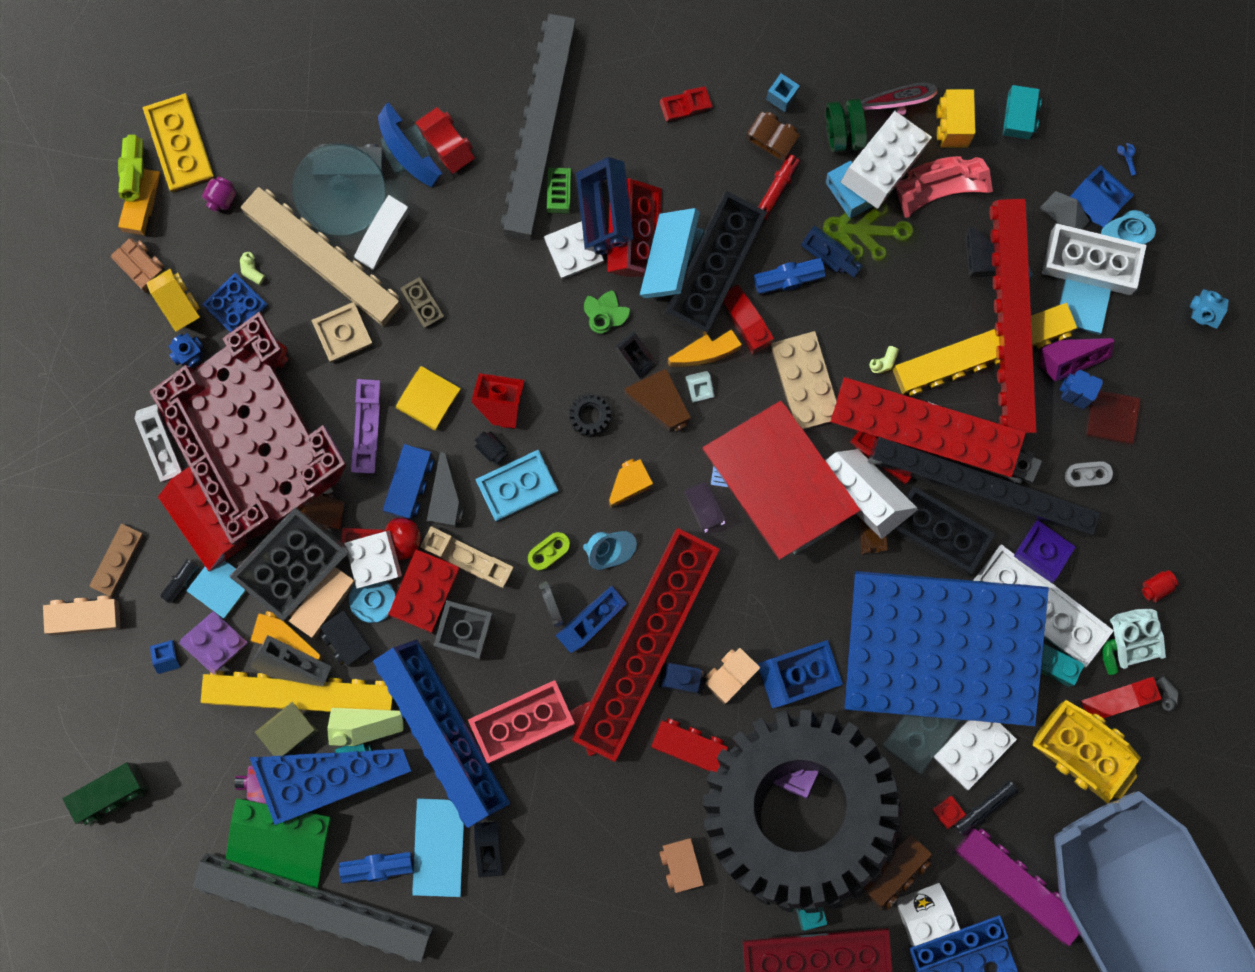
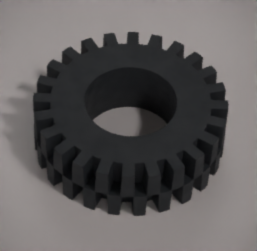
(817, 875)

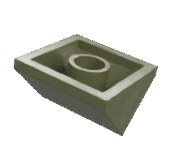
(287, 731)

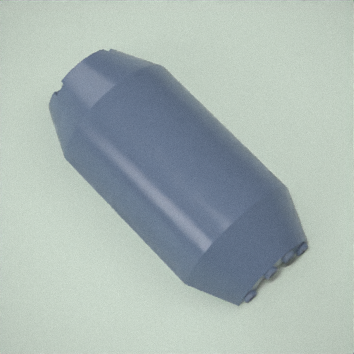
(1146, 893)

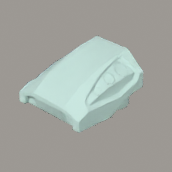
(1138, 636)

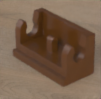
(870, 541)

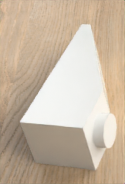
(158, 442)

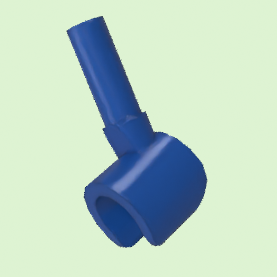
(1128, 155)

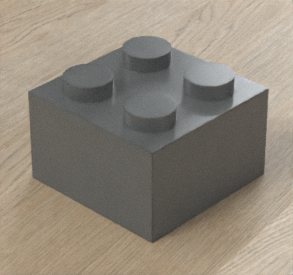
(463, 630)

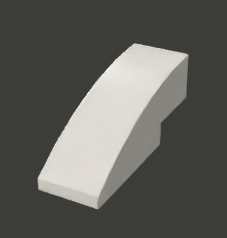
(381, 232)

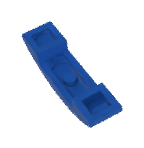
(422, 169)

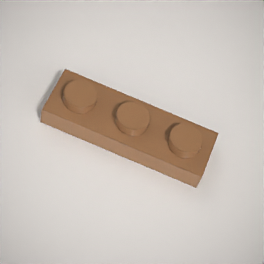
(116, 560)

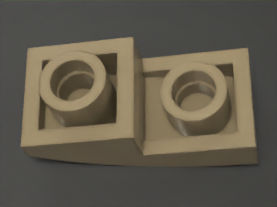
(421, 302)

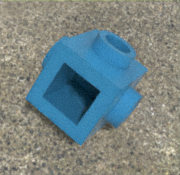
(1209, 308)

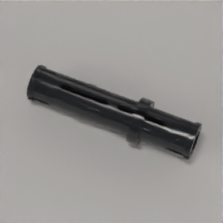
(988, 806)

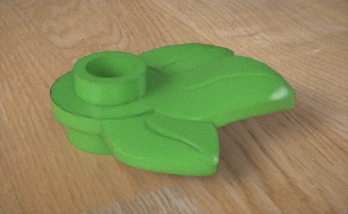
(605, 309)

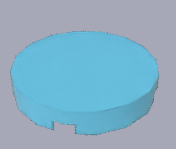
(372, 601)

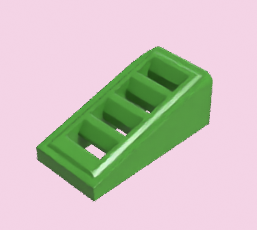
(558, 207)

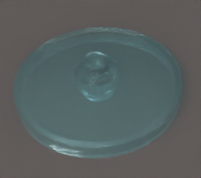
(338, 189)

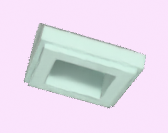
(700, 386)

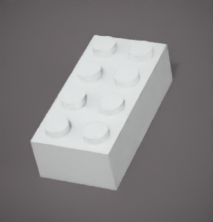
(886, 159)
(1094, 259)

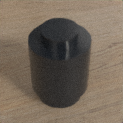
(490, 447)

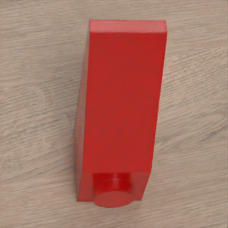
(747, 320)
(1122, 698)

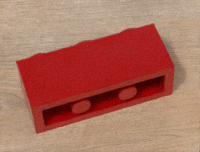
(688, 745)

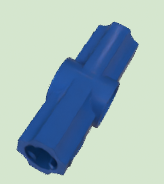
(789, 276)
(376, 868)

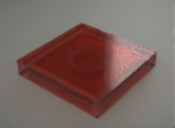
(1113, 417)

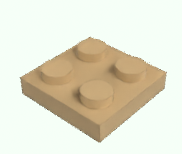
(342, 332)

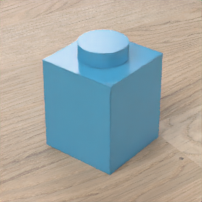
(782, 92)

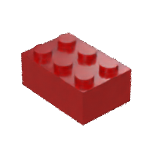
(424, 591)

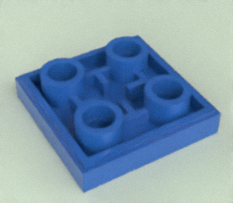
(234, 303)

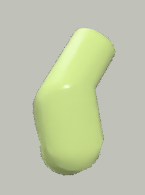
(248, 268)
(886, 363)

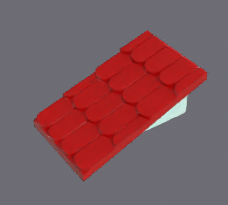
(781, 480)

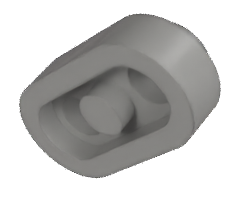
(1088, 474)

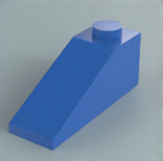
(591, 620)

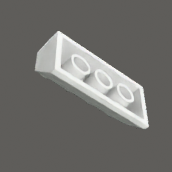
(879, 500)

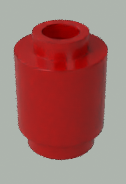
(1159, 586)

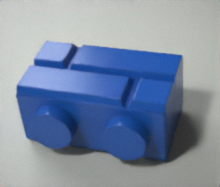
(1080, 389)

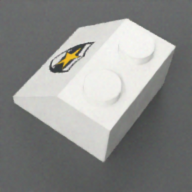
(927, 914)

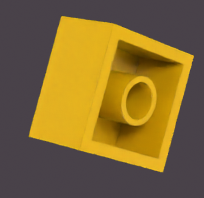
(956, 118)
(170, 295)

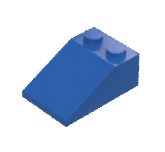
(799, 674)

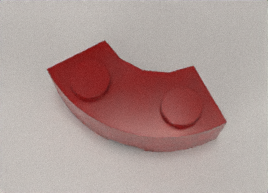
(442, 136)

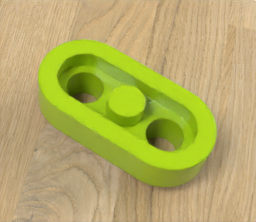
(548, 551)

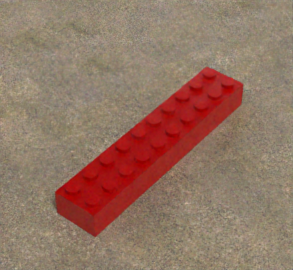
(645, 645)

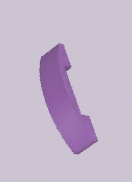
(366, 426)

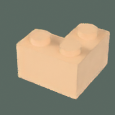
(732, 675)

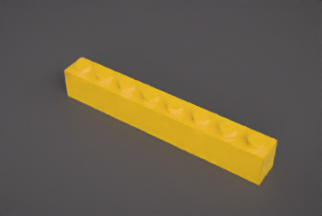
(977, 352)
(278, 693)

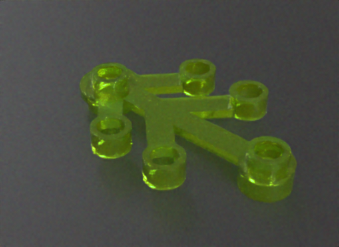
(863, 230)

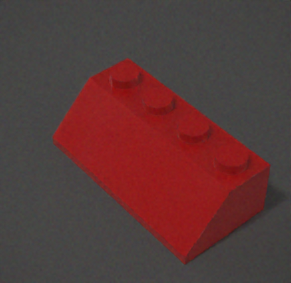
(645, 208)
(197, 520)

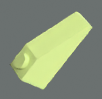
(359, 726)

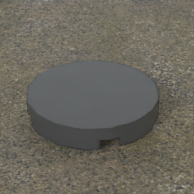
(550, 604)

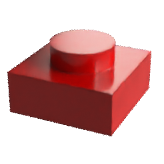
(948, 812)

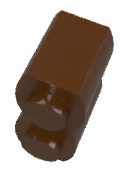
(772, 135)

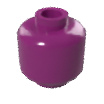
(219, 194)

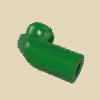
(1109, 658)

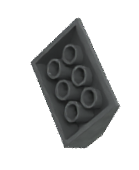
(289, 563)

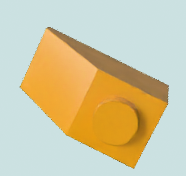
(630, 482)

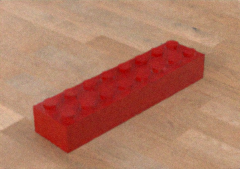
(928, 427)

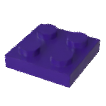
(1044, 551)

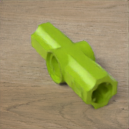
(130, 168)

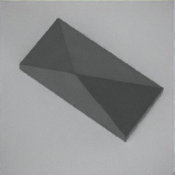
(1065, 211)

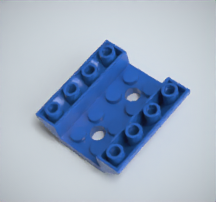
(966, 950)

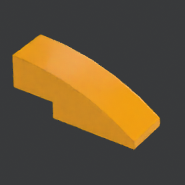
(136, 213)
(706, 351)

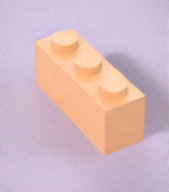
(322, 602)
(81, 616)

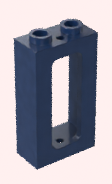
(592, 205)

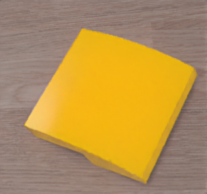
(428, 398)

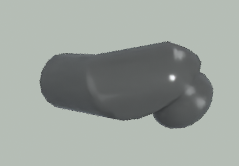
(1170, 694)

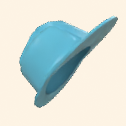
(1132, 226)
(610, 549)

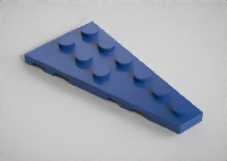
(311, 781)

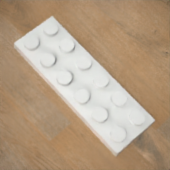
(1067, 622)

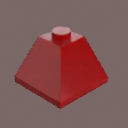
(498, 399)

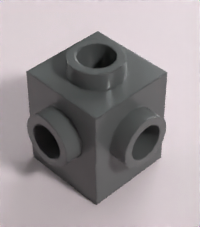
(1031, 467)

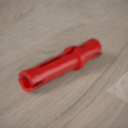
(781, 179)

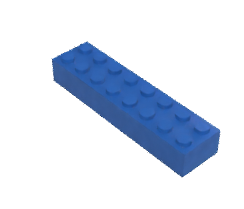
(441, 732)

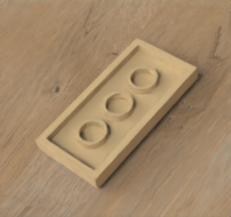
(805, 379)

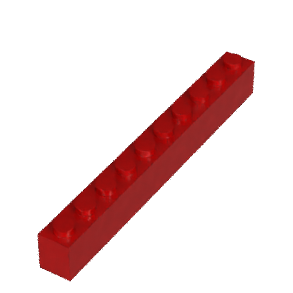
(1013, 314)

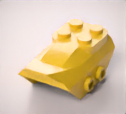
(1088, 751)

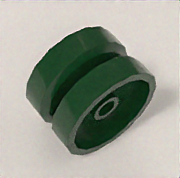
(845, 125)

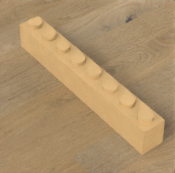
(321, 256)

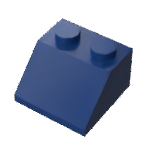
(1102, 196)

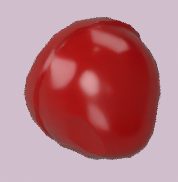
(405, 537)

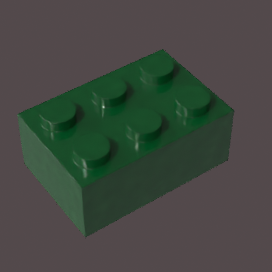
(106, 794)

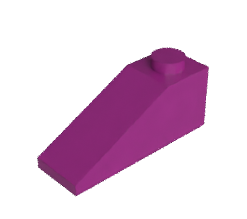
(1074, 355)

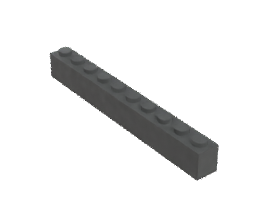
(539, 127)
(312, 907)

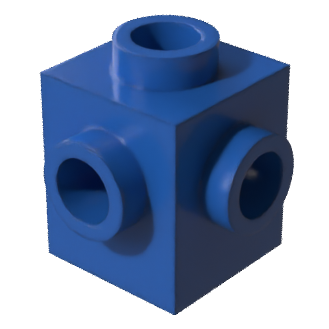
(192, 356)

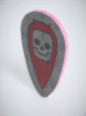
(901, 97)

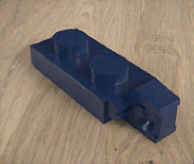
(831, 252)

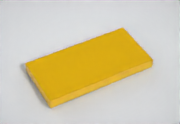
(178, 142)

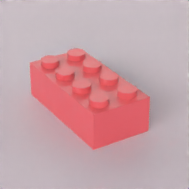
(521, 722)

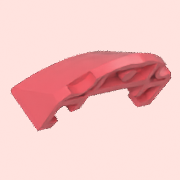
(941, 179)

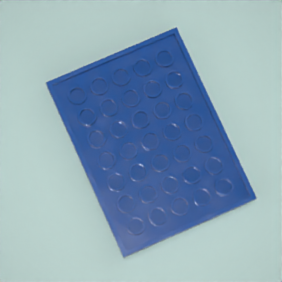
(946, 648)

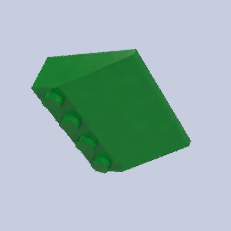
(285, 850)

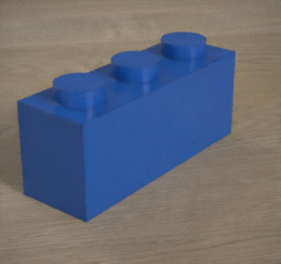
(408, 482)

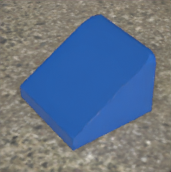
(164, 657)

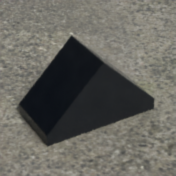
(635, 355)

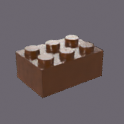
(899, 875)

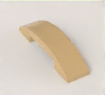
(466, 557)

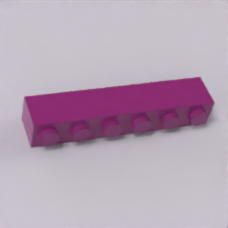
(1017, 884)

